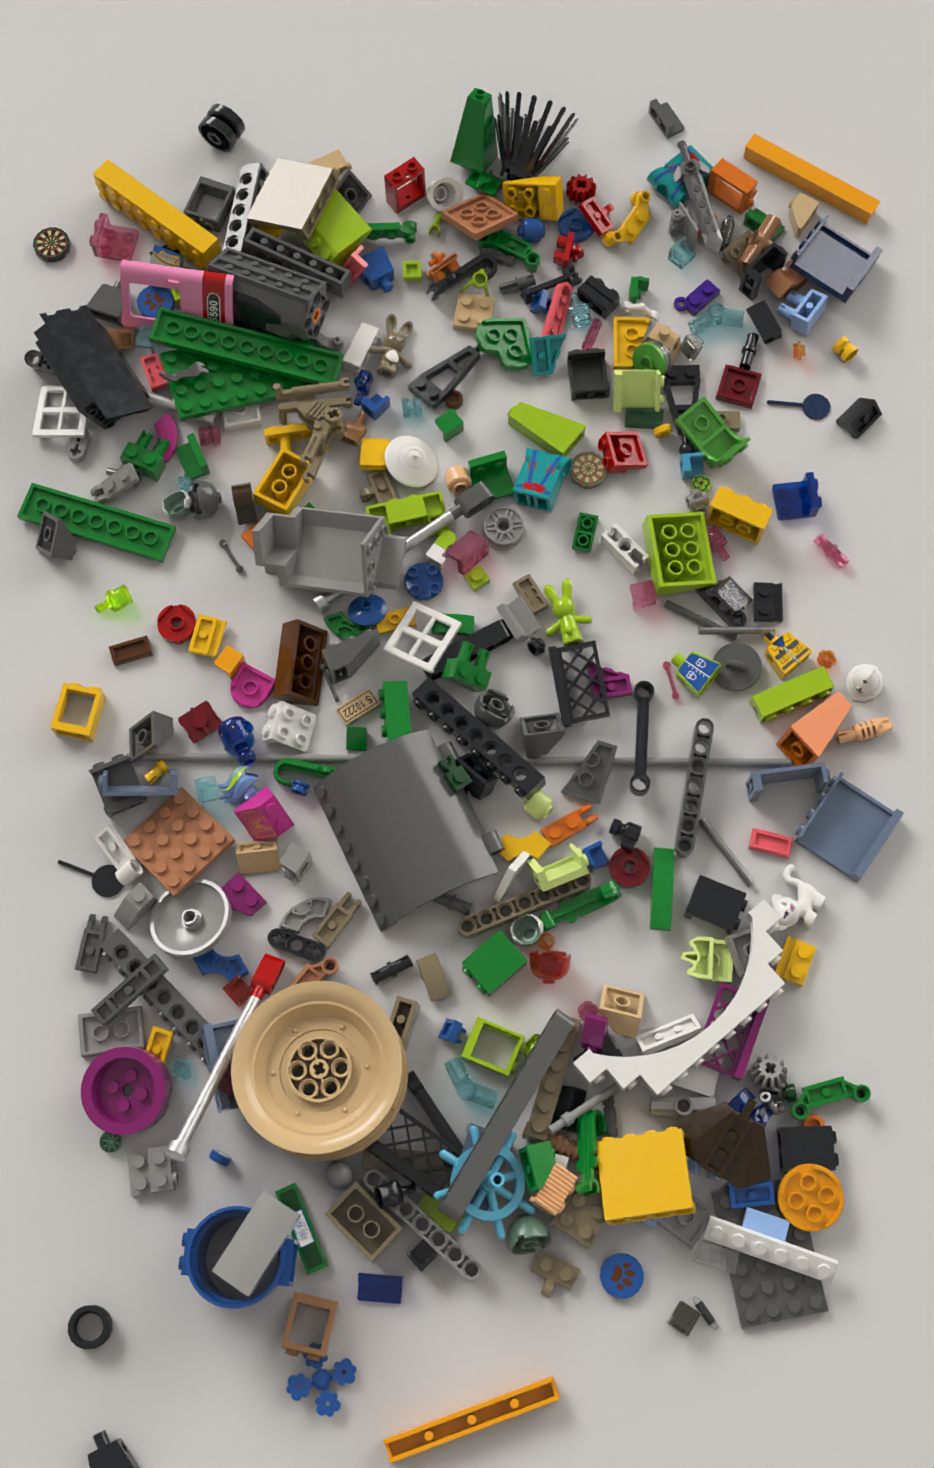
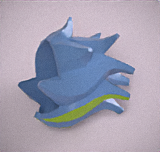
(239, 786)

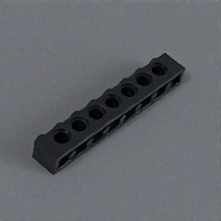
(431, 691)

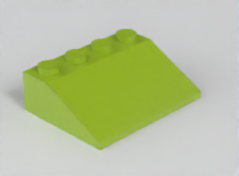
(338, 231)
(678, 552)

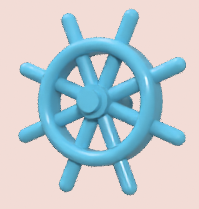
(490, 1185)

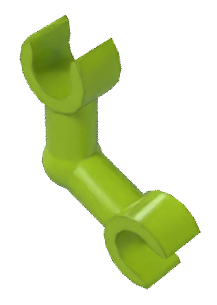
(436, 224)

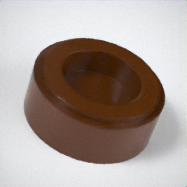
(454, 401)

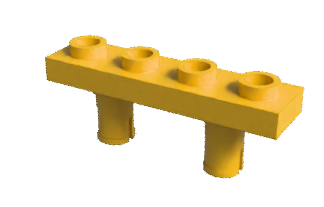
(286, 434)

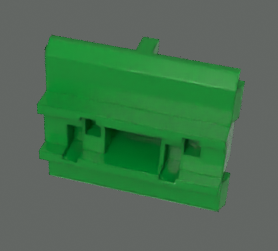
(486, 183)

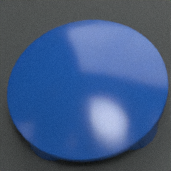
(423, 581)

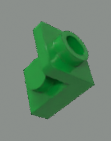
(637, 285)

